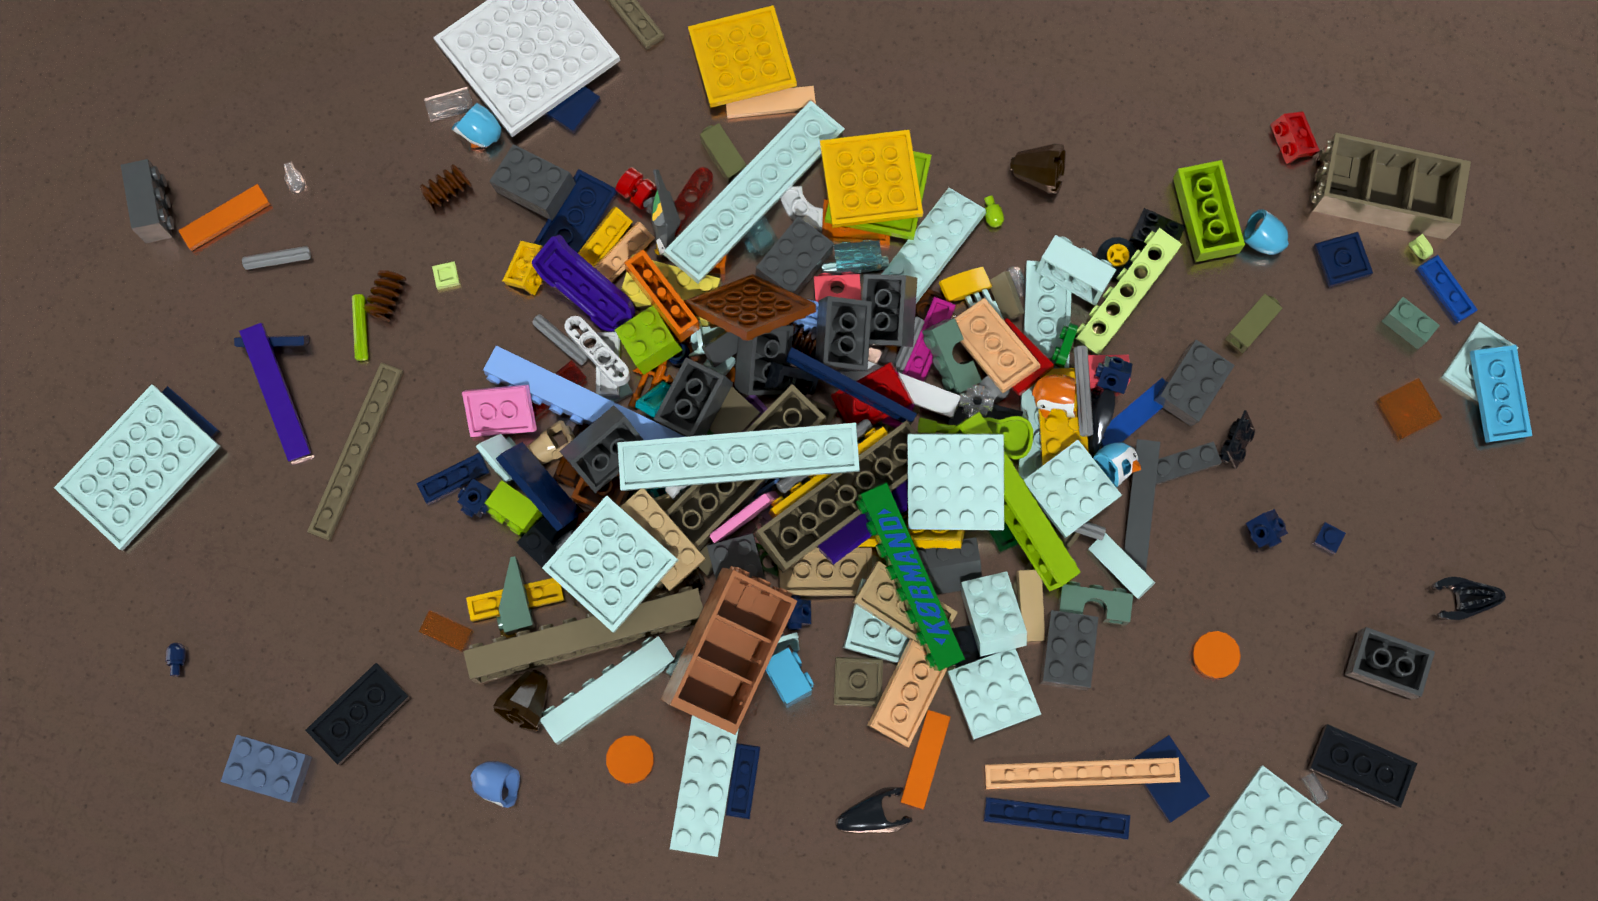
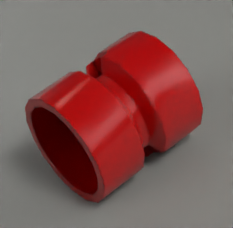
(634, 186)

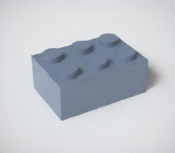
(266, 769)

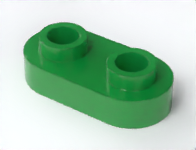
(1061, 353)

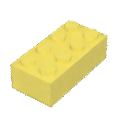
(680, 281)

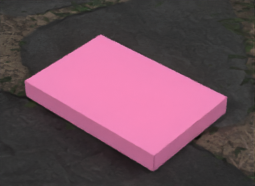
(499, 410)
(744, 516)

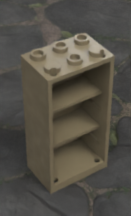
(1391, 186)

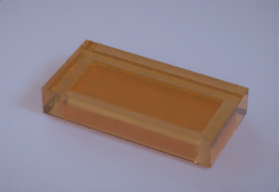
(445, 631)

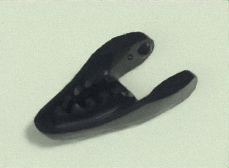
(1102, 413)
(1470, 597)
(870, 816)

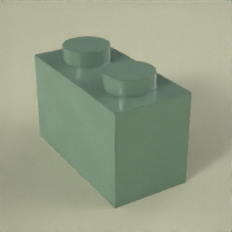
(1410, 323)

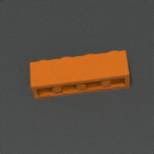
(662, 295)

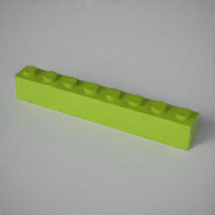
(1027, 519)

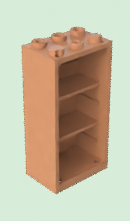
(729, 649)

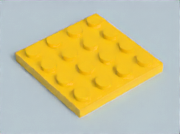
(742, 56)
(871, 178)

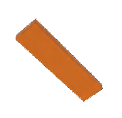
(224, 217)
(925, 759)

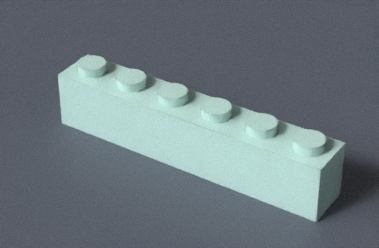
(607, 690)

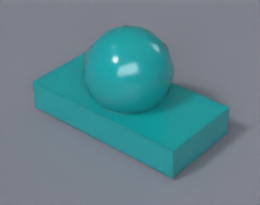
(653, 399)

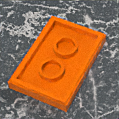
(851, 235)

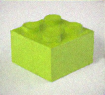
(648, 340)
(513, 508)

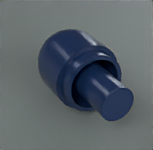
(175, 658)

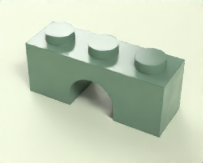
(941, 340)
(1115, 603)

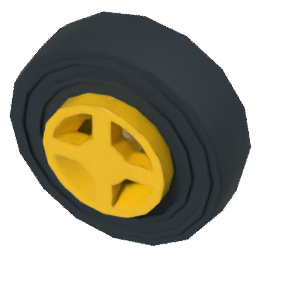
(1117, 249)

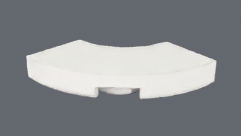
(797, 206)

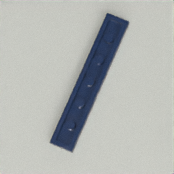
(850, 386)
(1056, 818)

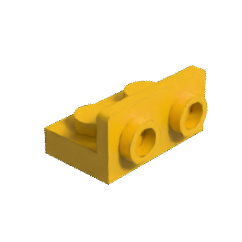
(521, 272)

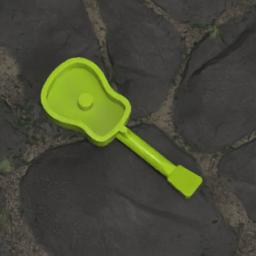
(1016, 431)

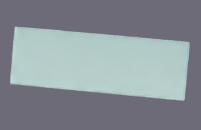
(1122, 566)

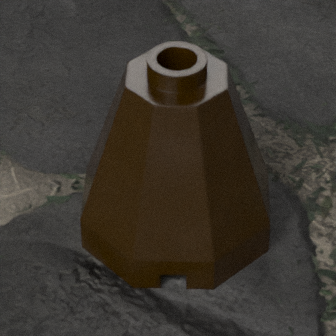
(1041, 166)
(524, 701)

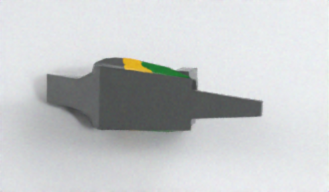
(663, 215)

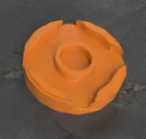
(1216, 655)
(630, 759)

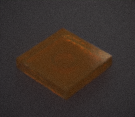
(1409, 408)

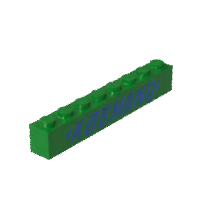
(910, 577)

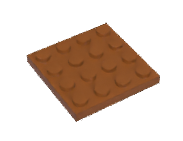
(750, 307)

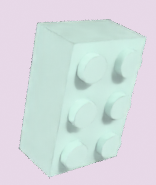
(1075, 269)
(993, 613)

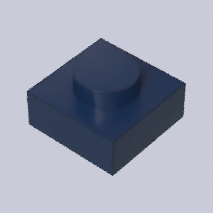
(1329, 538)

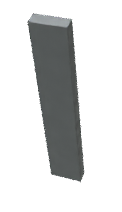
(1142, 502)

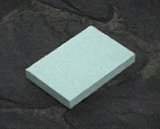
(1460, 369)

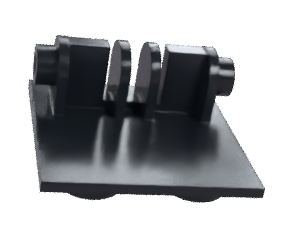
(1152, 221)
(1240, 433)

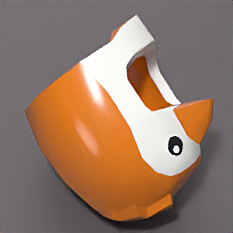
(1055, 392)

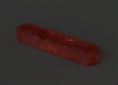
(690, 207)

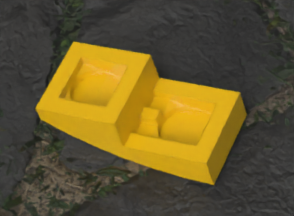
(964, 284)

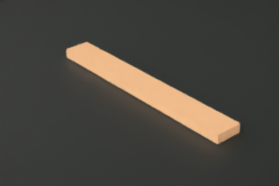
(1082, 773)

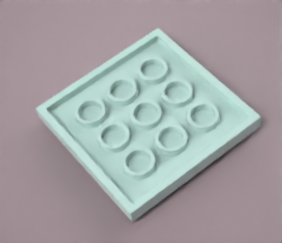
(956, 481)
(610, 564)

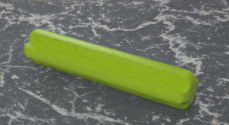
(359, 327)

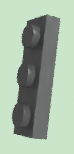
(1187, 462)

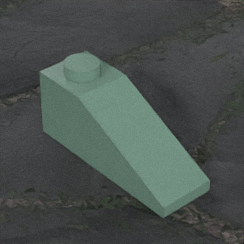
(514, 603)

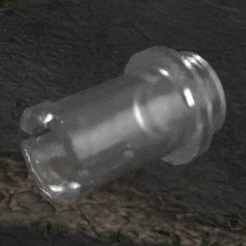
(1315, 788)

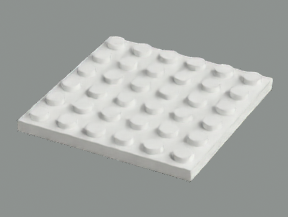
(526, 56)

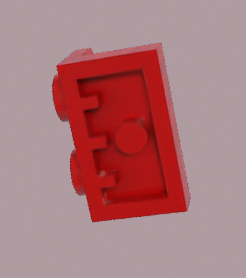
(1294, 136)

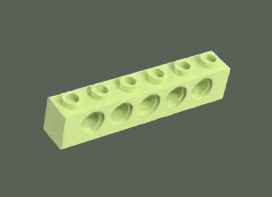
(1159, 241)

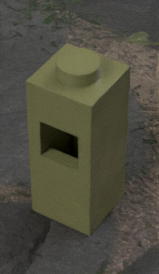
(722, 152)
(1254, 323)

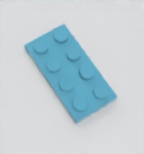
(1500, 393)

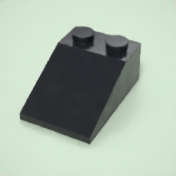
(544, 541)

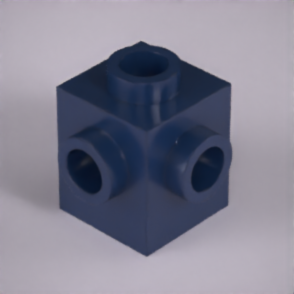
(1114, 374)
(468, 494)
(1267, 529)
(801, 614)

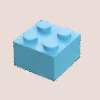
(788, 678)

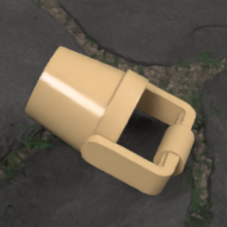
(545, 446)

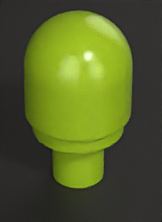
(994, 214)

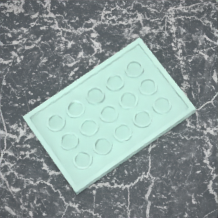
(137, 467)
(1261, 845)

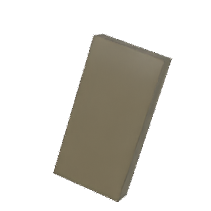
(1006, 296)

